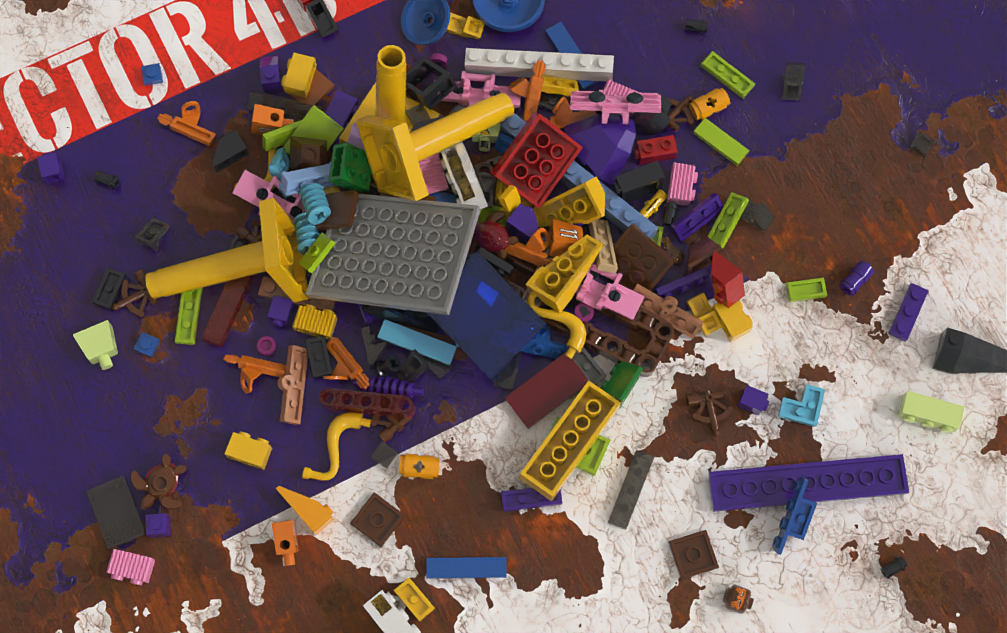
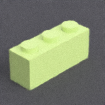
(931, 412)

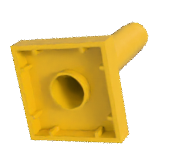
(388, 94)
(396, 153)
(274, 254)

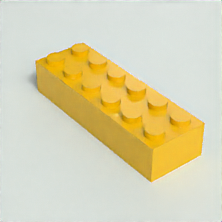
(569, 440)

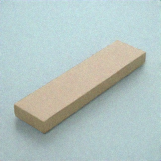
(606, 257)

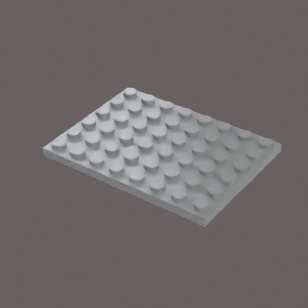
(397, 254)

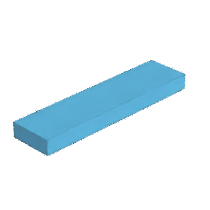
(413, 340)

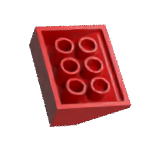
(536, 160)

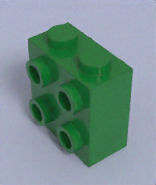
(350, 168)

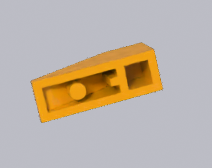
(310, 510)

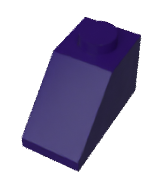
(270, 74)

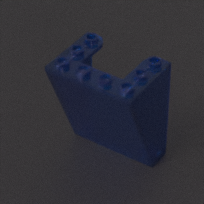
(488, 318)

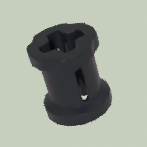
(389, 365)

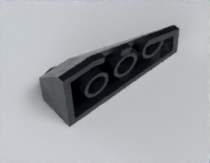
(400, 316)
(965, 353)

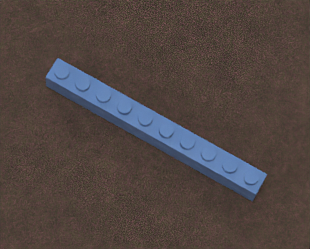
(616, 209)

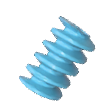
(314, 202)
(305, 233)

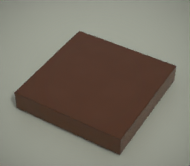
(342, 210)
(377, 519)
(693, 554)

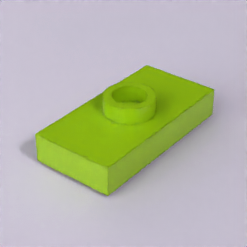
(316, 252)

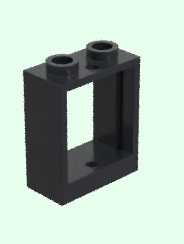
(430, 95)
(639, 182)

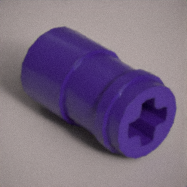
(856, 278)

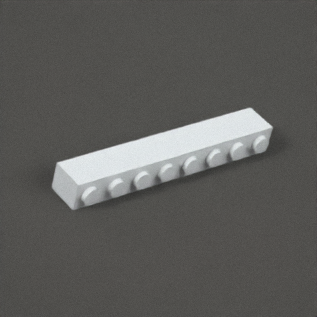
(520, 64)

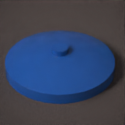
(508, 14)

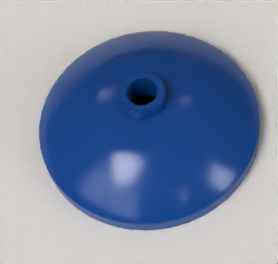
(417, 18)

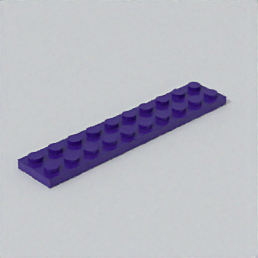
(826, 482)

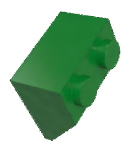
(622, 381)

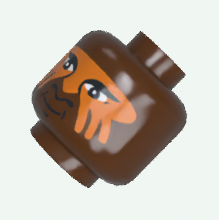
(738, 599)

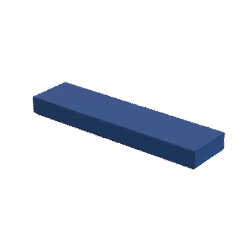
(564, 44)
(466, 568)

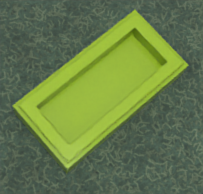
(806, 289)

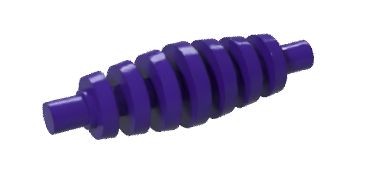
(388, 386)

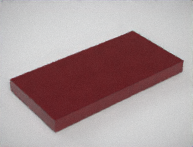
(547, 390)

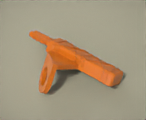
(530, 89)
(565, 116)
(188, 124)
(533, 249)
(346, 364)
(253, 368)

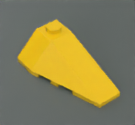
(578, 205)
(561, 278)

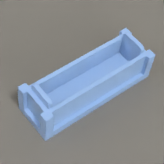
(295, 179)

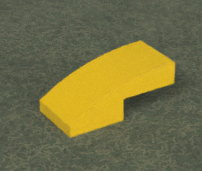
(465, 27)
(510, 201)
(702, 310)

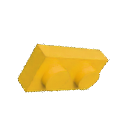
(559, 85)
(414, 599)

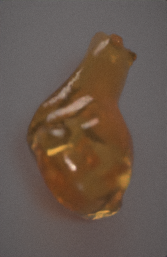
(673, 251)

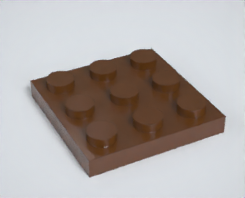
(640, 259)

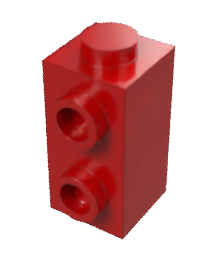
(655, 150)

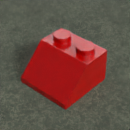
(727, 281)

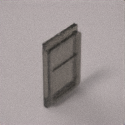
(116, 512)

